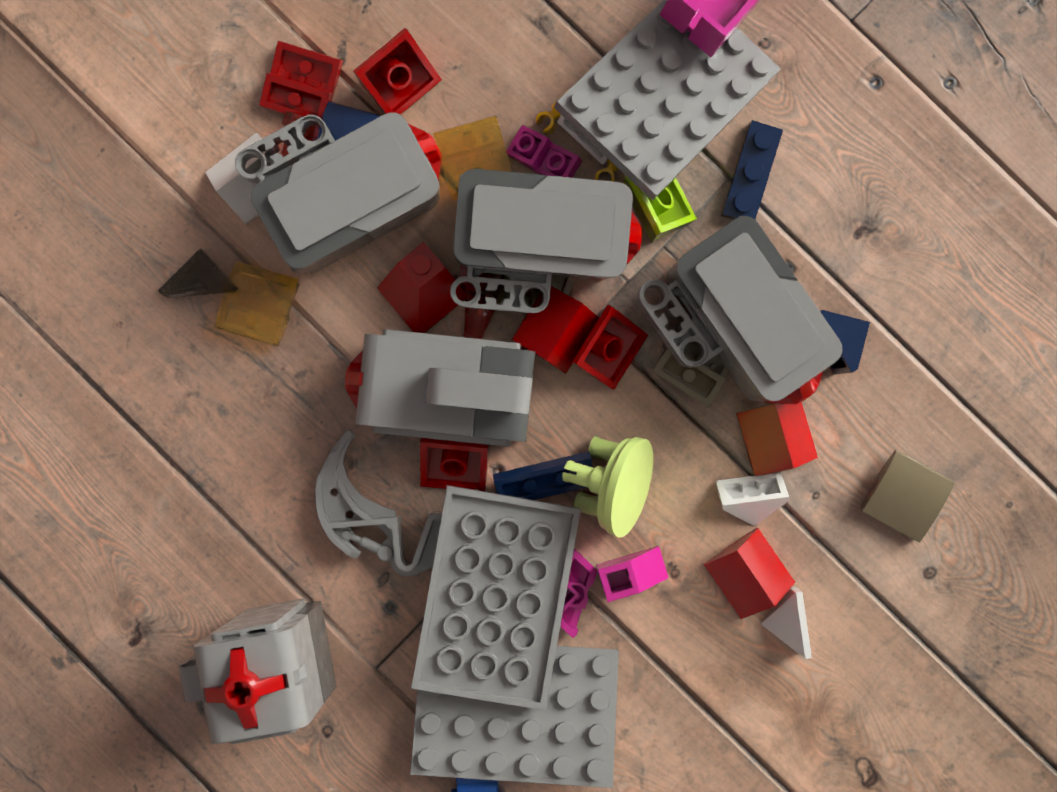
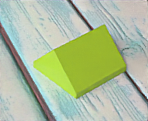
(663, 214)

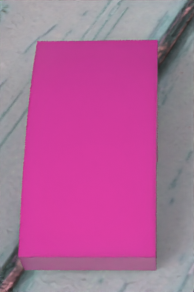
(542, 155)

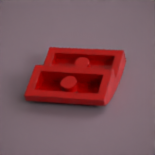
(300, 80)

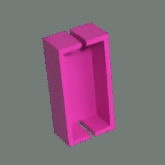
(707, 20)

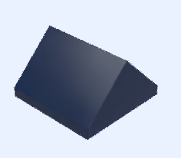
(852, 335)

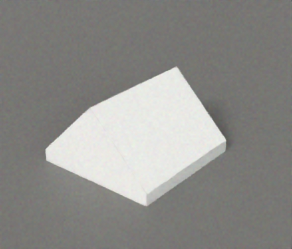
(232, 186)

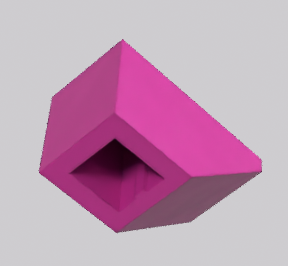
(632, 573)

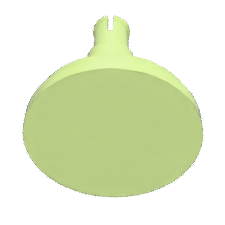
(619, 485)

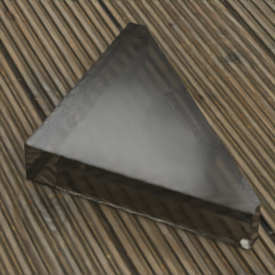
(198, 277)

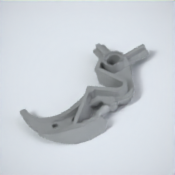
(338, 526)

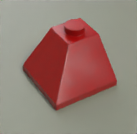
(420, 289)

